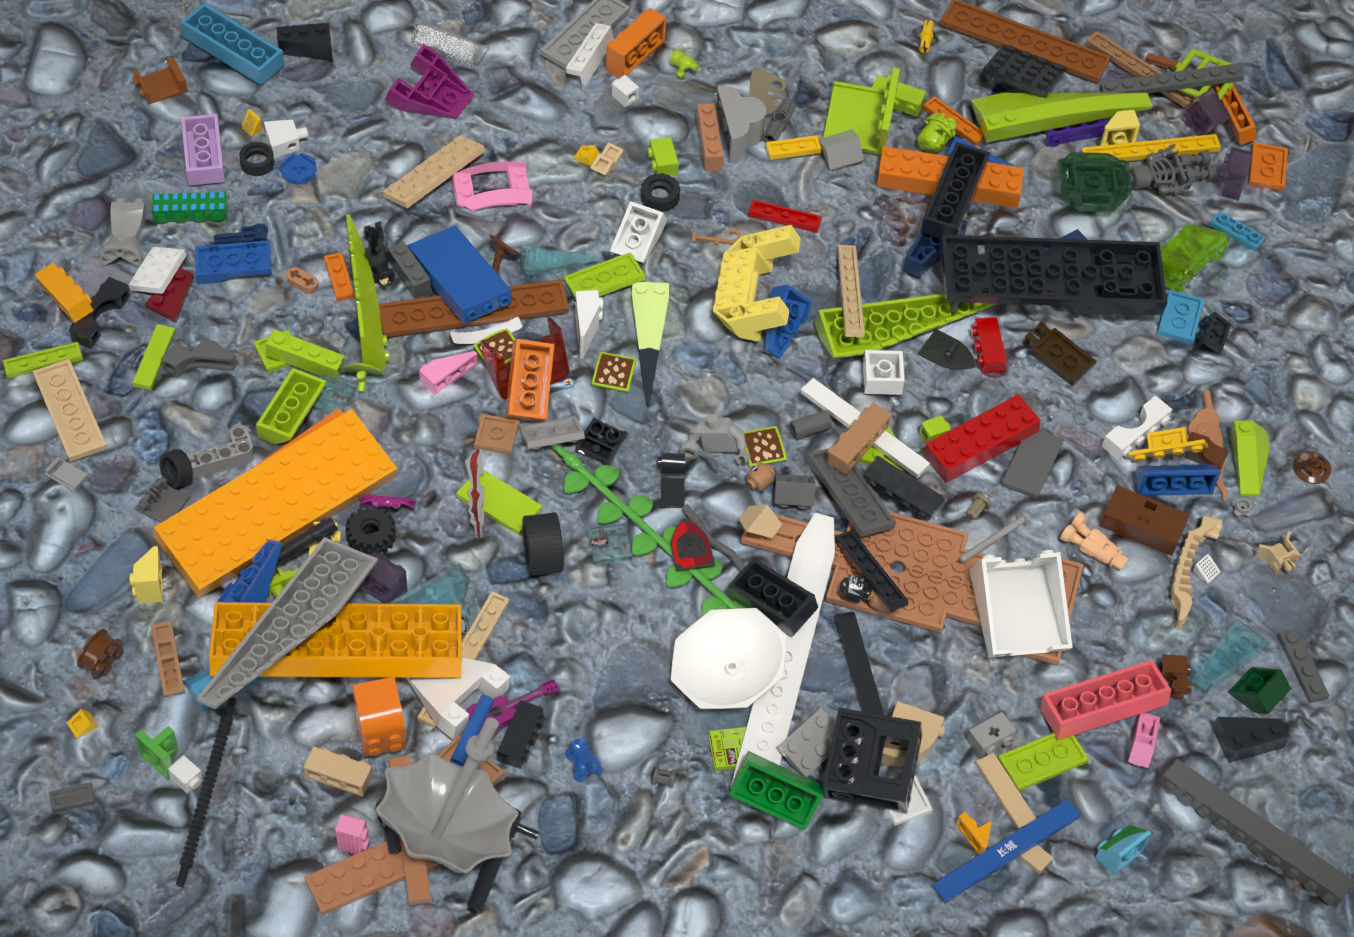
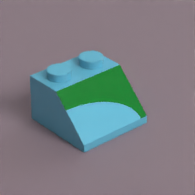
(1122, 848)

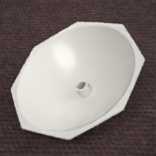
(729, 658)

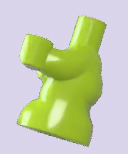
(684, 62)

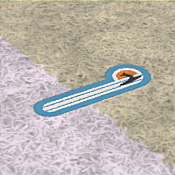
(567, 383)

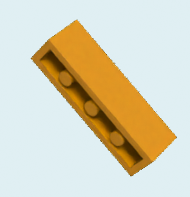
(64, 292)

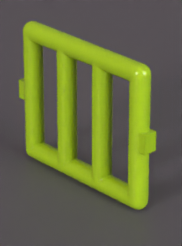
(1206, 59)

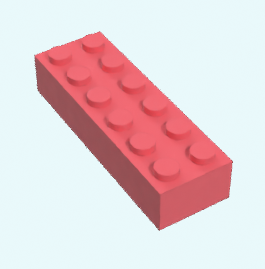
(1105, 699)

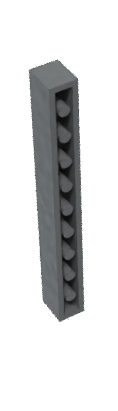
(1256, 833)

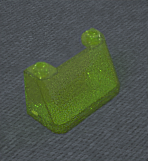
(1190, 252)

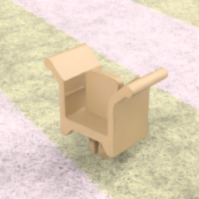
(1280, 555)

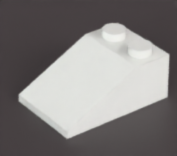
(639, 231)
(587, 315)

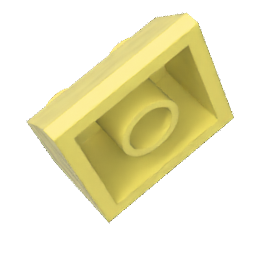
(1121, 128)
(147, 578)

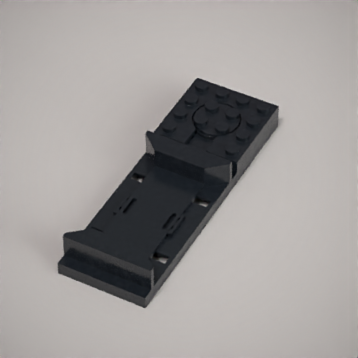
(1079, 273)

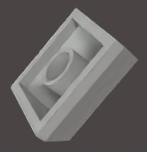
(842, 149)

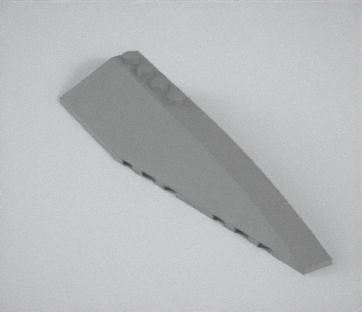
(300, 609)

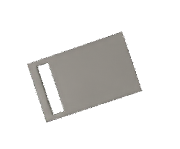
(67, 474)

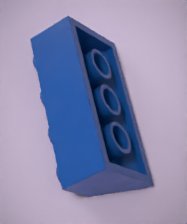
(1176, 479)

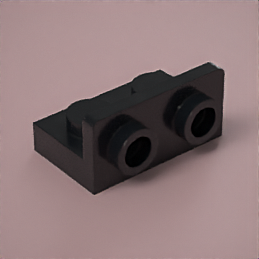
(1213, 332)

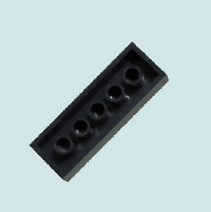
(955, 191)

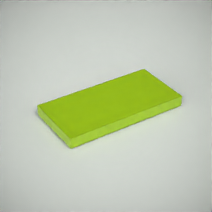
(606, 276)
(502, 502)
(1042, 760)

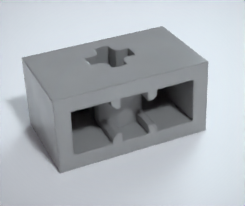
(991, 735)

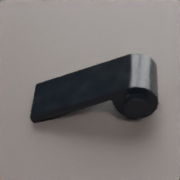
(672, 479)

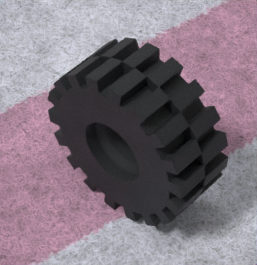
(375, 542)

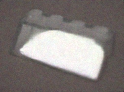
(449, 45)

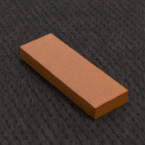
(339, 277)

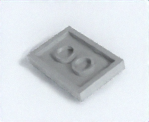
(552, 432)
(809, 743)

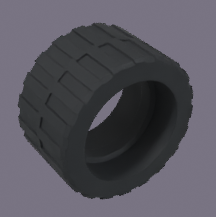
(543, 543)

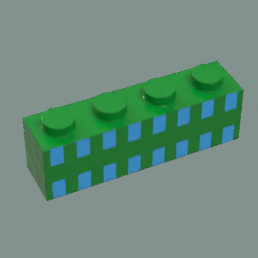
(189, 207)

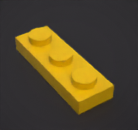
(793, 147)

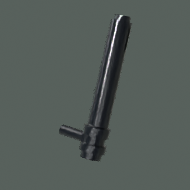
(306, 539)
(490, 869)

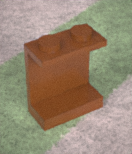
(161, 84)

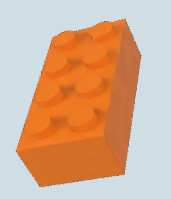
(635, 43)
(529, 380)

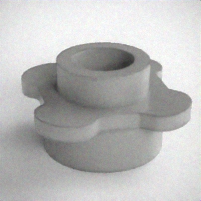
(1242, 503)

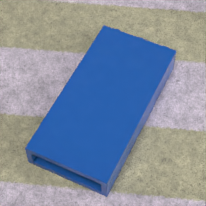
(461, 274)

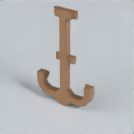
(717, 240)

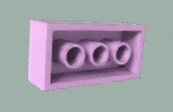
(202, 149)

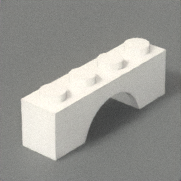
(1123, 440)

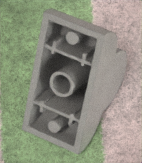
(739, 121)

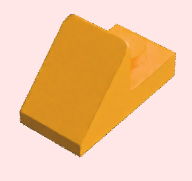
(976, 836)

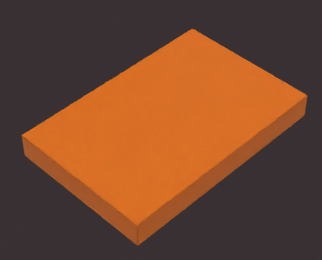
(1268, 166)

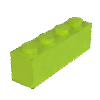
(304, 355)

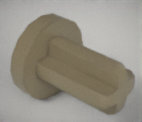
(980, 503)

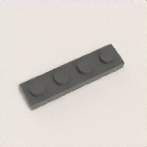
(1303, 665)

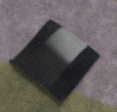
(601, 441)

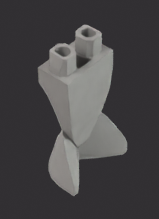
(126, 226)

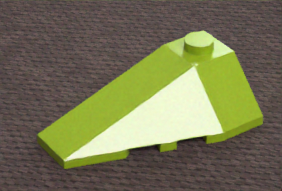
(1250, 455)

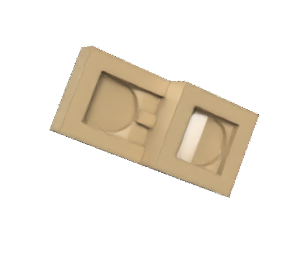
(607, 160)

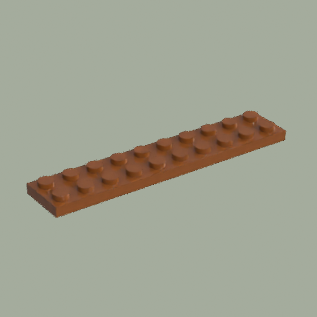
(1004, 31)
(434, 314)

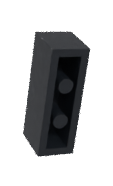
(521, 734)

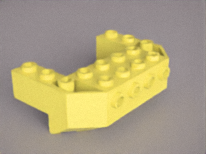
(739, 278)

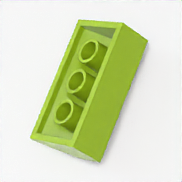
(289, 407)

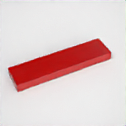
(785, 216)

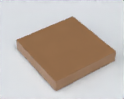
(496, 434)

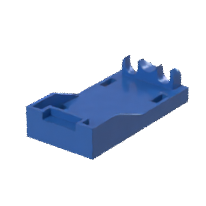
(231, 260)

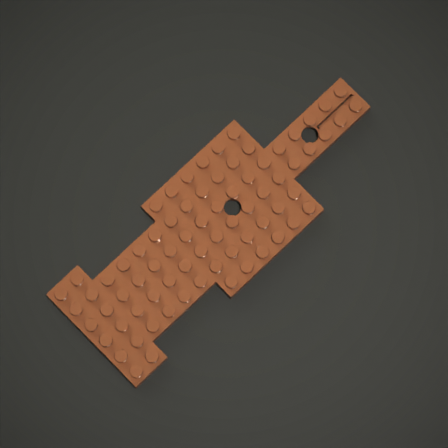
(933, 574)

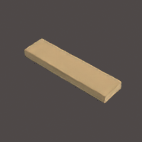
(1005, 791)

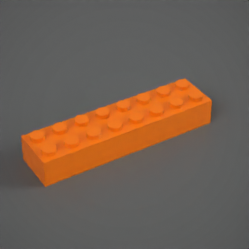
(922, 171)

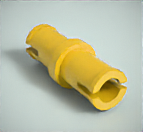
(926, 36)

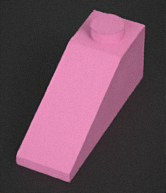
(446, 370)
(1144, 740)

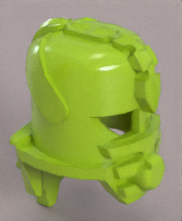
(936, 133)

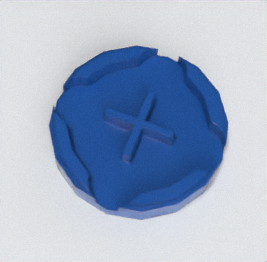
(298, 168)

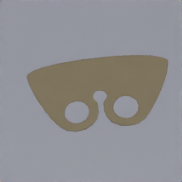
(759, 86)

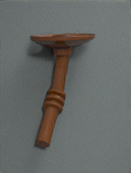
(502, 249)
(1311, 467)

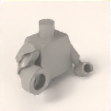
(716, 436)

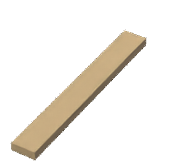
(850, 291)
(474, 642)

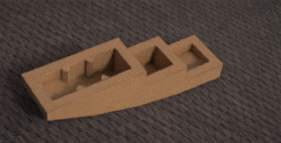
(167, 658)

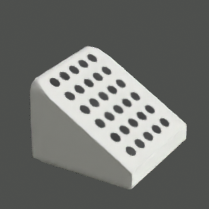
(1206, 569)

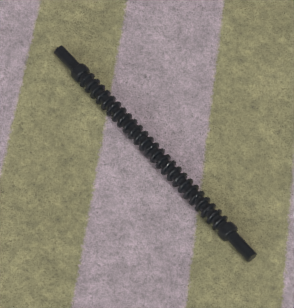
(225, 725)

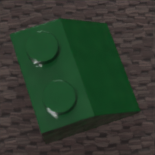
(1261, 689)

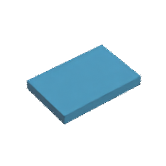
(1181, 317)

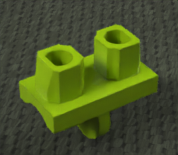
(280, 580)

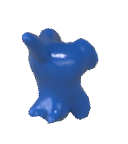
(583, 759)

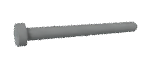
(1022, 519)

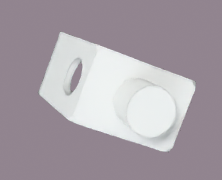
(284, 136)

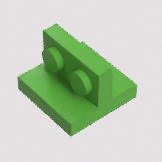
(158, 751)

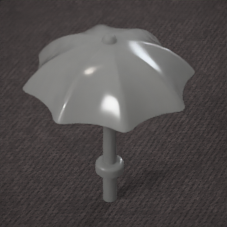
(449, 809)

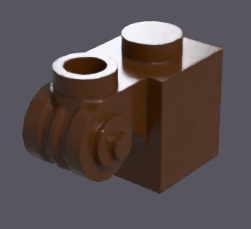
(1175, 671)

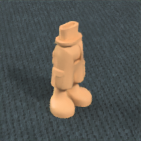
(1095, 544)

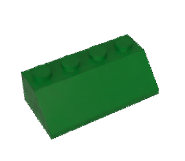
(776, 790)

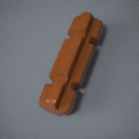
(1161, 61)

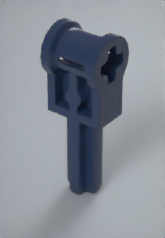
(247, 234)

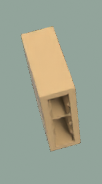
(931, 727)

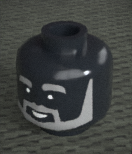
(854, 588)

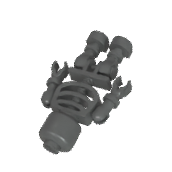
(1160, 167)

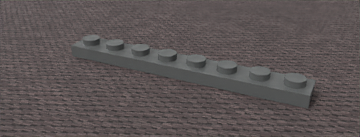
(1176, 80)

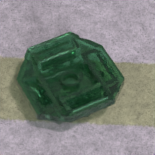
(1094, 181)

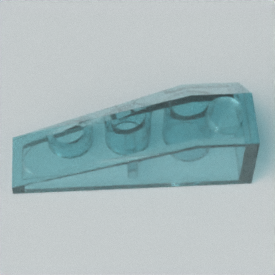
(540, 259)

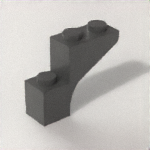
(205, 355)

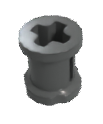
(664, 777)

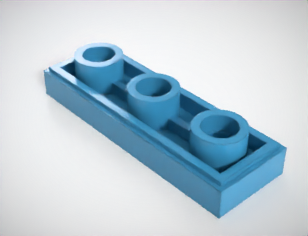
(1237, 231)

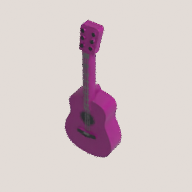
(503, 710)

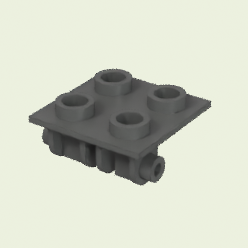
(161, 501)

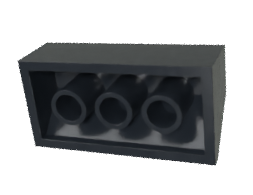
(904, 486)

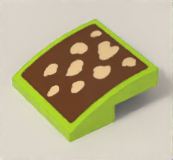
(500, 342)
(614, 372)
(764, 446)

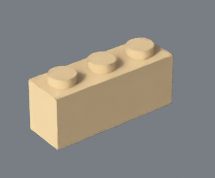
(338, 771)

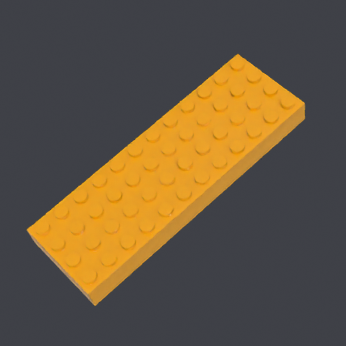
(274, 502)
(355, 642)

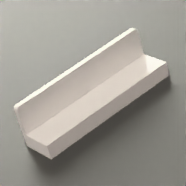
(590, 52)

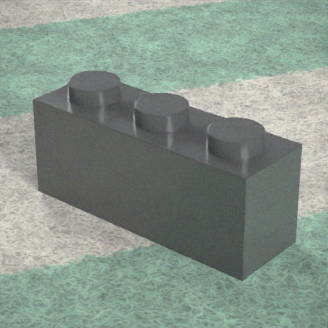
(409, 270)

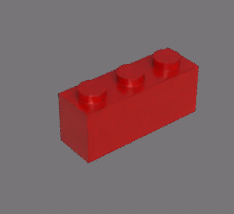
(989, 345)

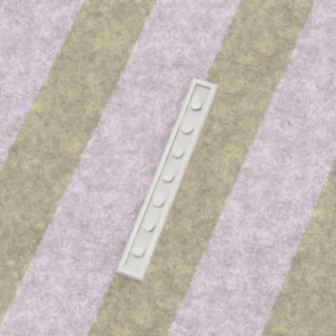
(847, 414)

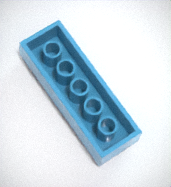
(232, 43)

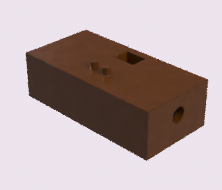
(1144, 520)

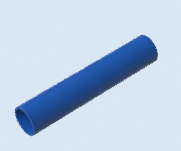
(472, 728)

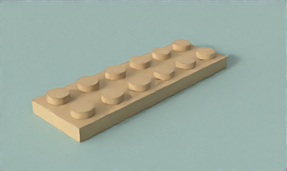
(433, 171)
(69, 410)

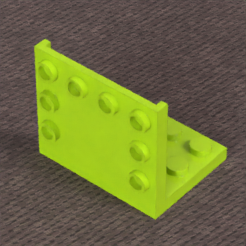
(863, 110)

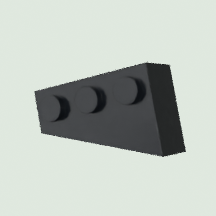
(306, 40)
(1249, 736)

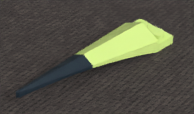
(649, 309)

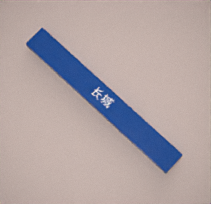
(1006, 851)

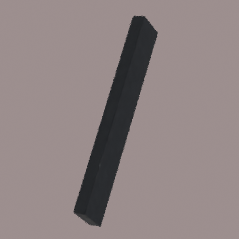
(871, 570)
(858, 663)

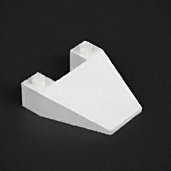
(443, 695)

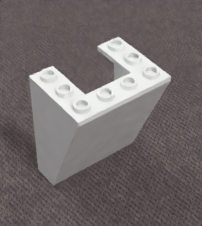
(1022, 605)

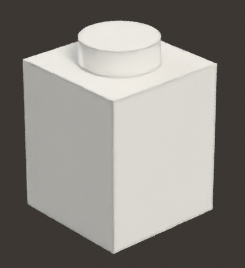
(625, 91)
(185, 774)

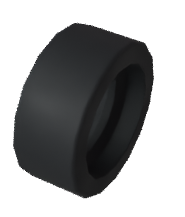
(259, 168)
(176, 468)

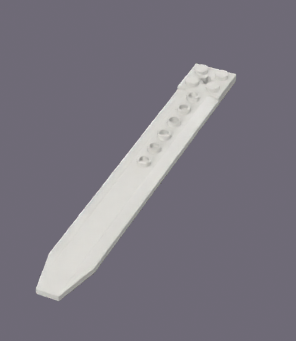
(774, 709)

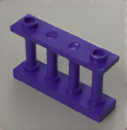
(1075, 134)

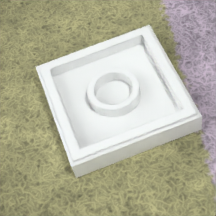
(918, 806)

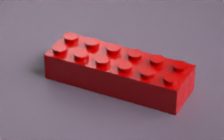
(981, 438)

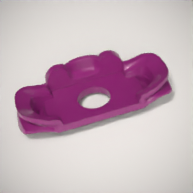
(387, 501)

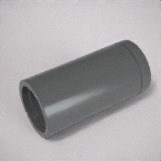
(810, 424)

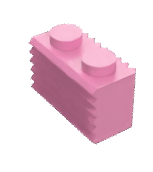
(352, 834)

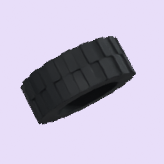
(660, 181)

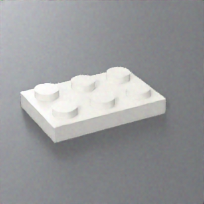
(157, 270)

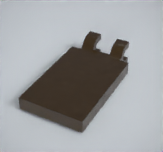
(1059, 353)

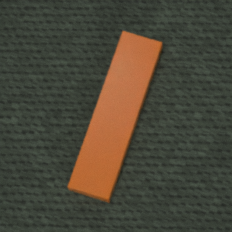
(964, 127)

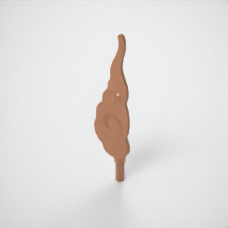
(1207, 424)

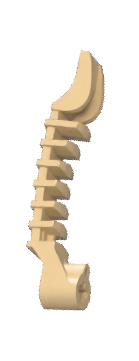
(1180, 588)

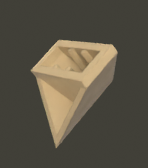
(760, 521)

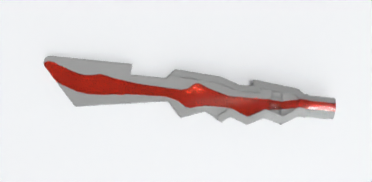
(476, 493)

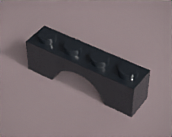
(111, 295)

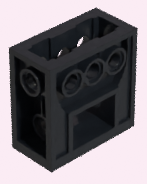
(866, 752)

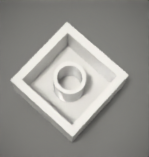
(883, 372)

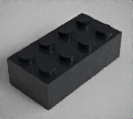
(774, 596)

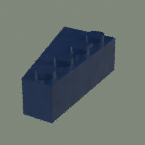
(925, 253)

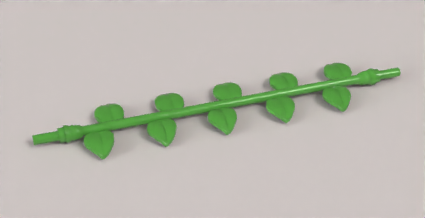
(644, 542)

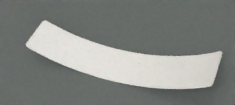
(473, 337)

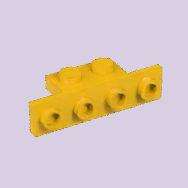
(1167, 442)

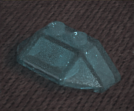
(445, 588)

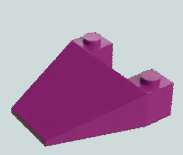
(436, 93)

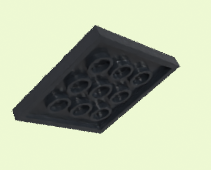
(1024, 71)

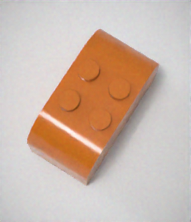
(379, 717)

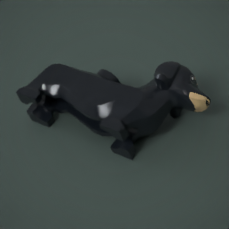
(378, 254)

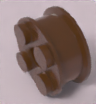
(100, 653)

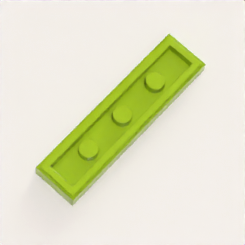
(151, 361)
(29, 362)

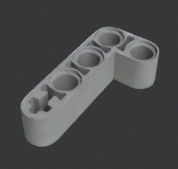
(224, 456)

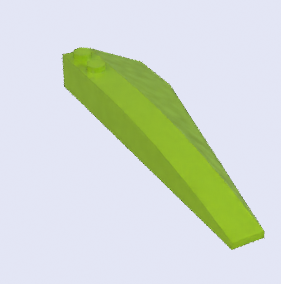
(1026, 113)
(367, 305)
(888, 323)

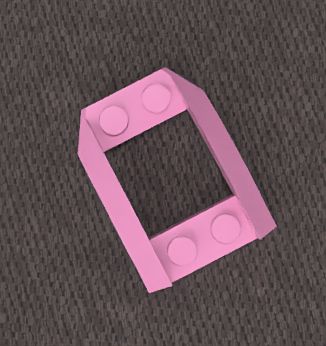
(518, 183)

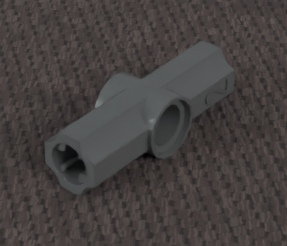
(779, 120)

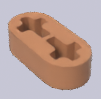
(302, 280)

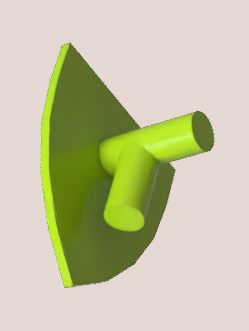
(362, 370)

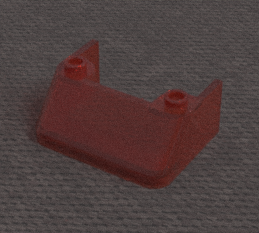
(500, 371)

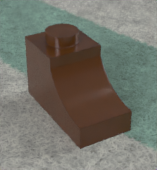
(1211, 455)

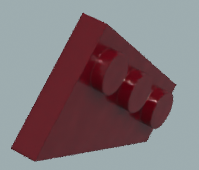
(172, 299)

